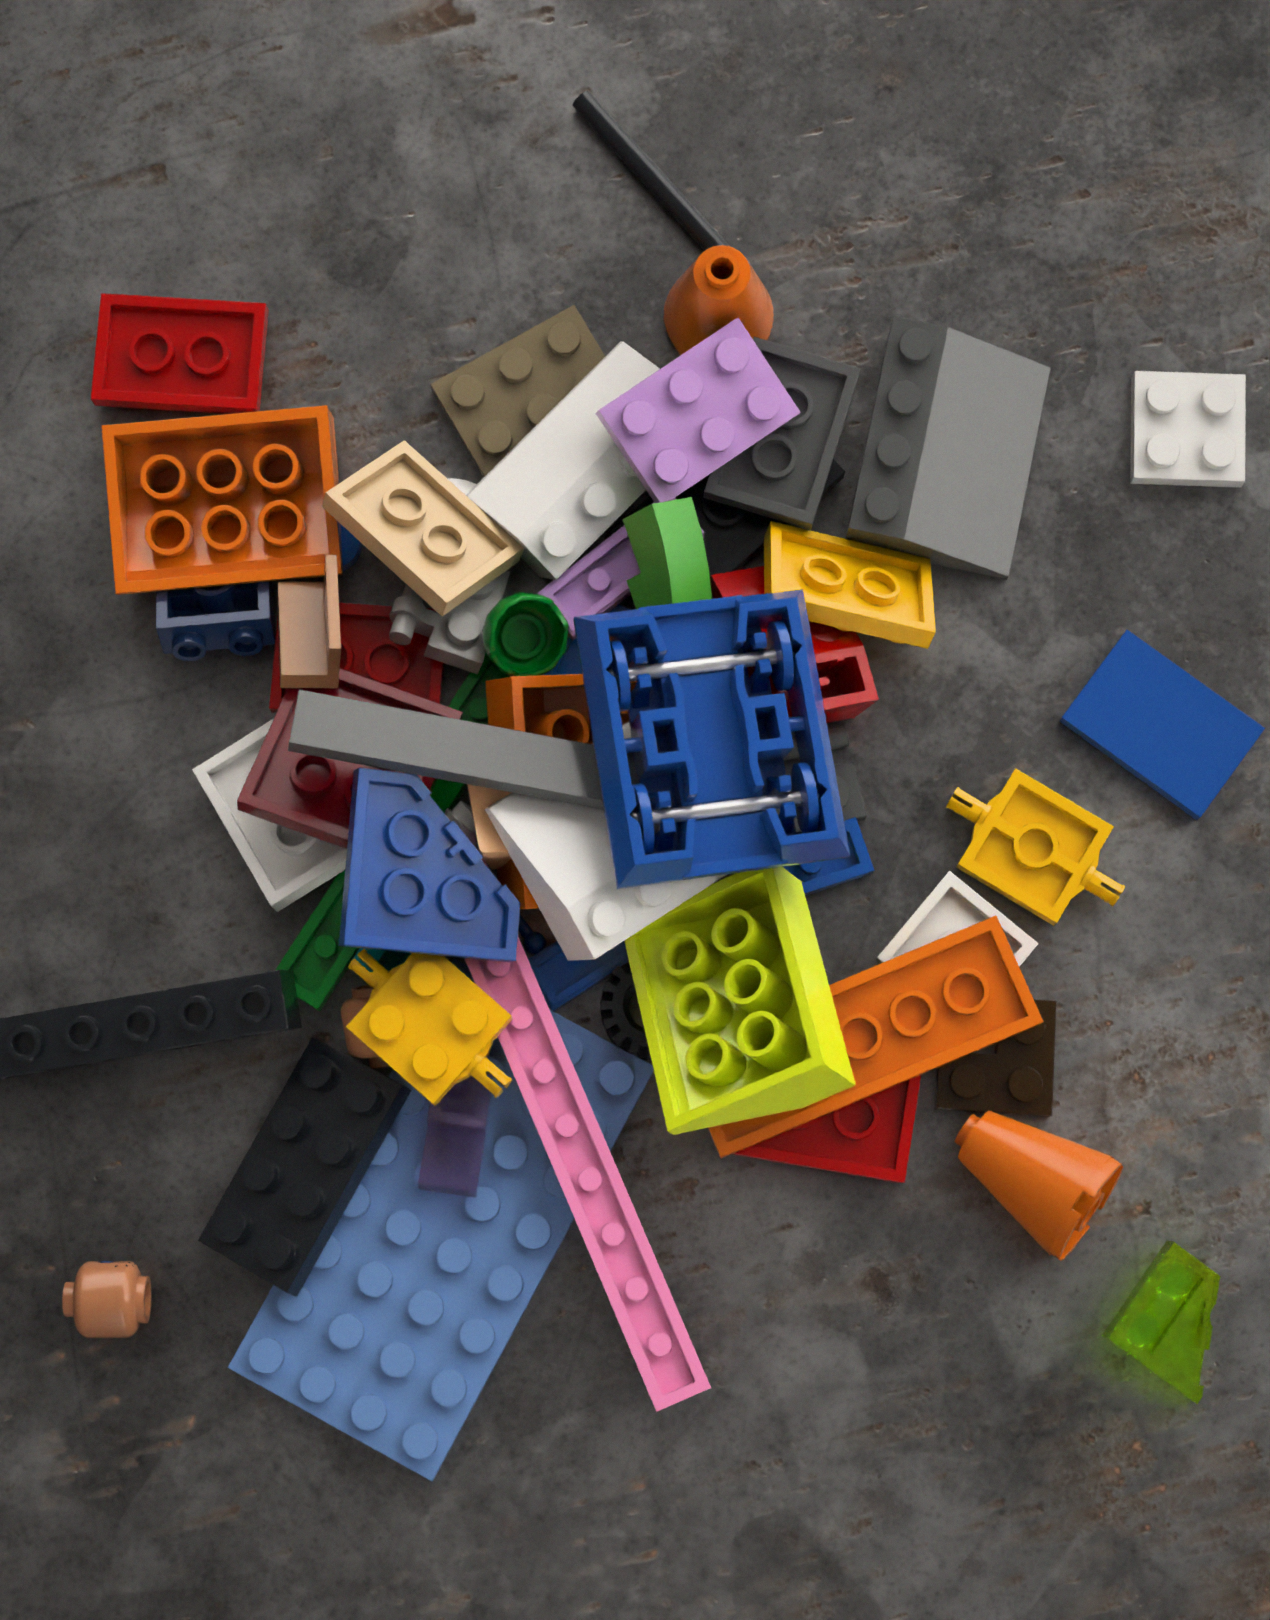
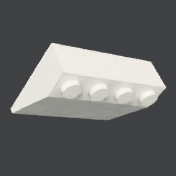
(571, 875)

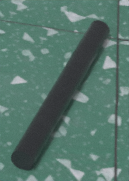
(647, 171)

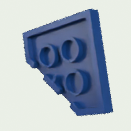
(419, 878)

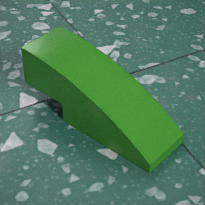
(669, 554)

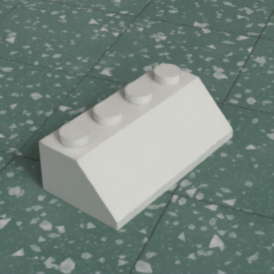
(567, 473)

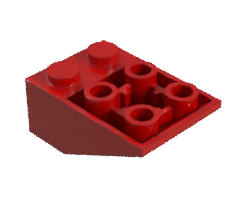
(839, 654)

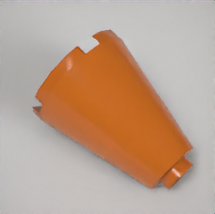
(713, 294)
(1038, 1177)

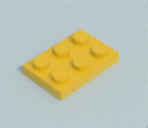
(852, 583)

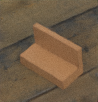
(310, 631)

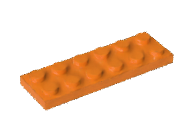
(912, 1020)

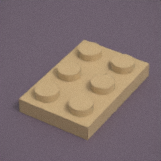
(422, 527)

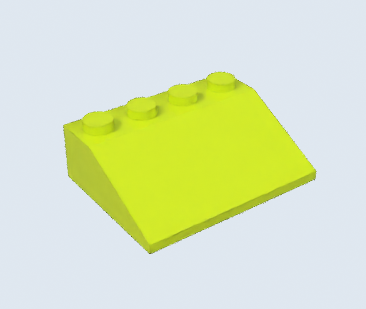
(738, 1004)

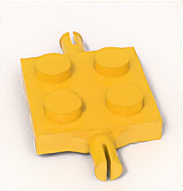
(1035, 847)
(430, 1024)

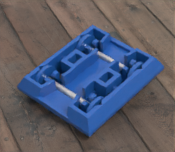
(710, 738)

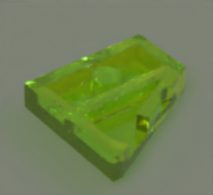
(1168, 1319)

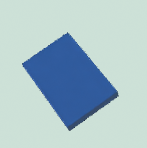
(1162, 725)

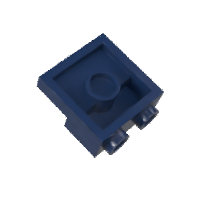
(216, 618)

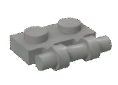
(455, 636)

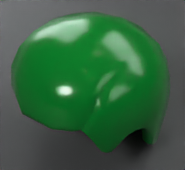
(525, 634)

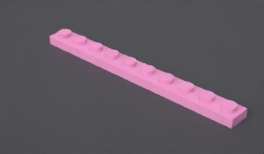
(592, 1183)

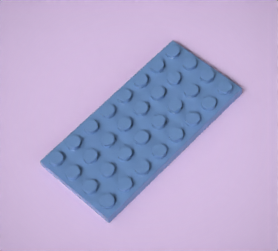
(428, 1282)

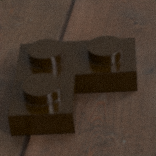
(1008, 1082)

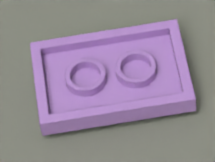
(698, 412)

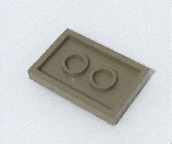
(516, 385)

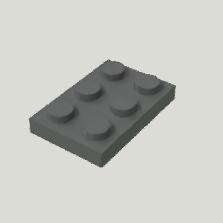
(790, 466)

